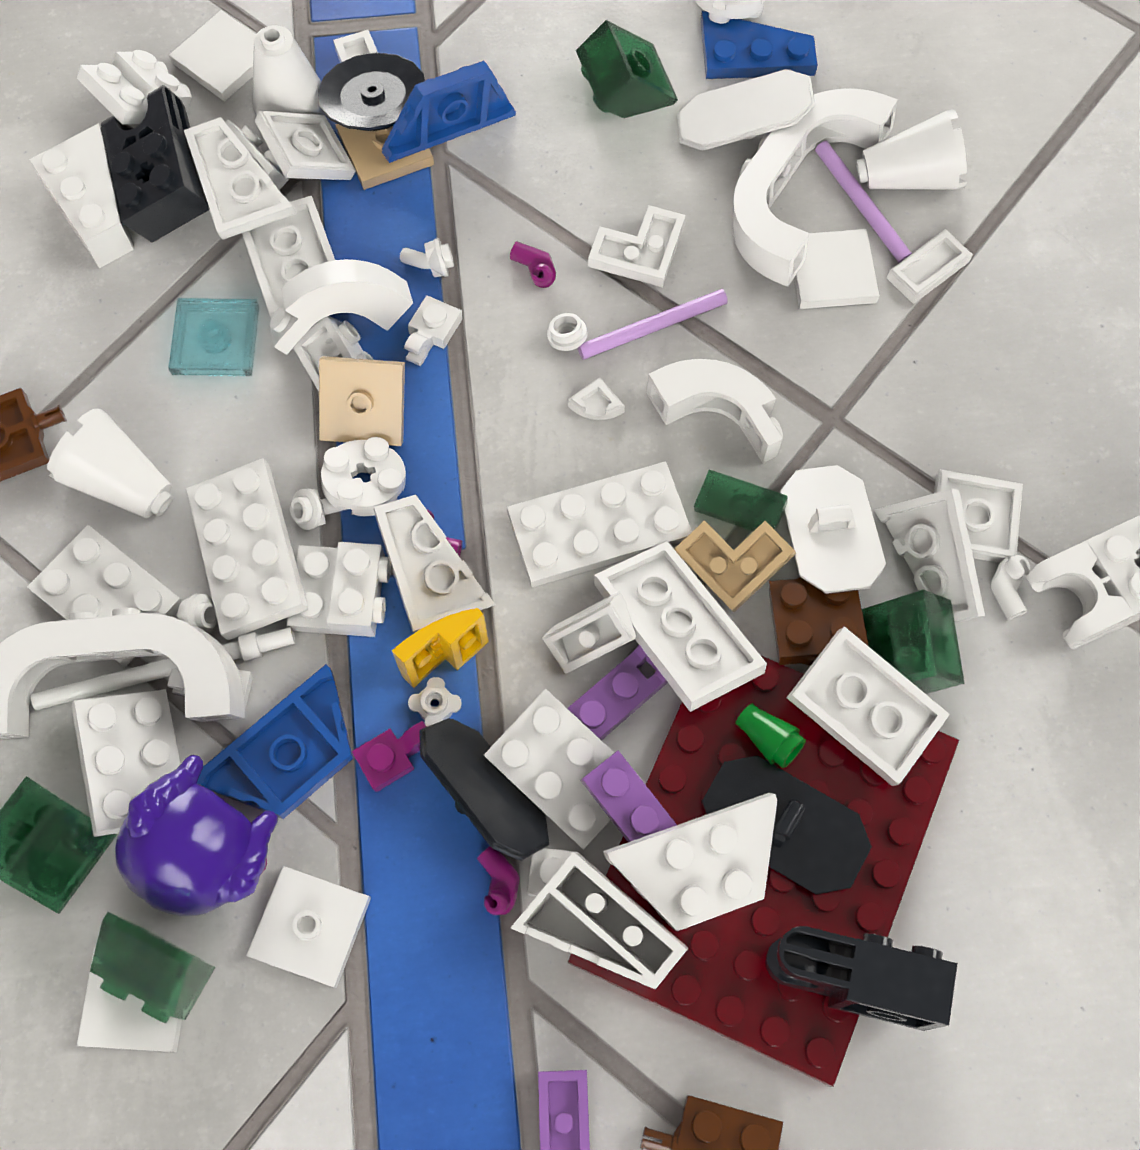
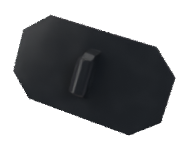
(482, 791)
(813, 835)

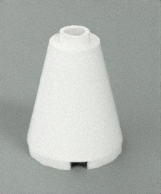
(283, 74)
(917, 158)
(109, 467)

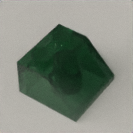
(624, 72)
(148, 968)

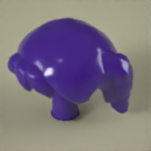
(190, 847)

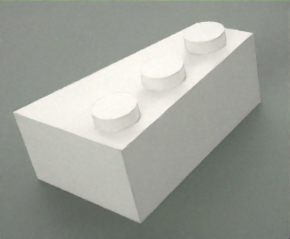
(82, 188)
(600, 923)

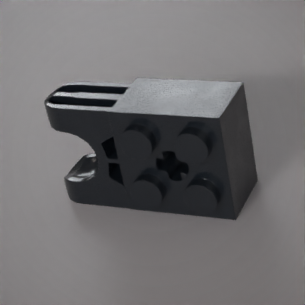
(154, 168)
(867, 976)

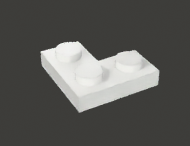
(640, 256)

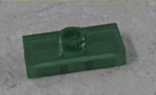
(739, 502)

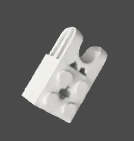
(1104, 578)

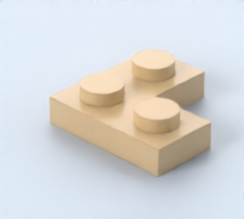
(736, 572)

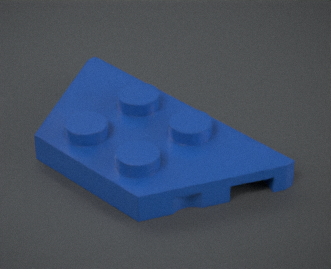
(447, 109)
(285, 751)

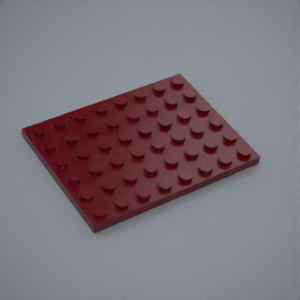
(724, 971)

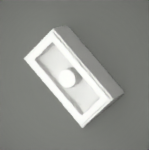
(590, 633)

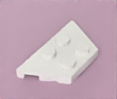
(702, 863)

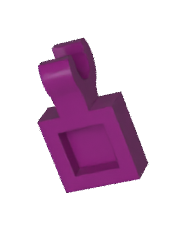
(387, 758)

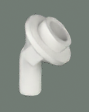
(437, 258)
(310, 510)

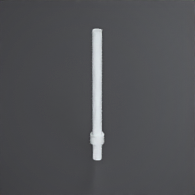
(248, 646)

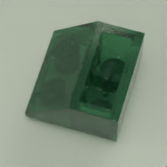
(917, 639)
(46, 845)

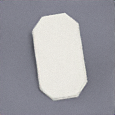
(745, 109)
(832, 529)

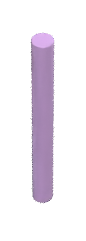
(862, 201)
(652, 324)

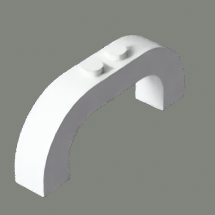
(838, 116)
(207, 669)

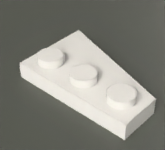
(233, 182)
(937, 548)
(425, 565)

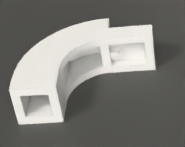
(334, 289)
(722, 389)

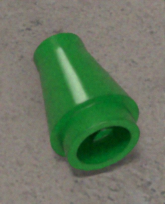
(771, 735)

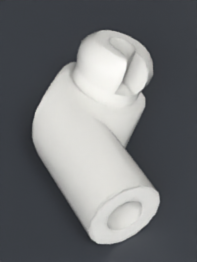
(1006, 583)

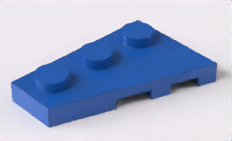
(754, 49)

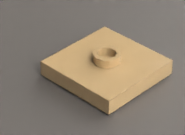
(371, 165)
(361, 400)

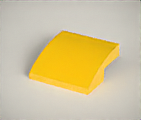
(449, 638)

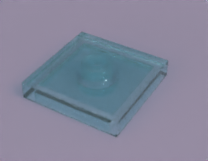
(214, 337)

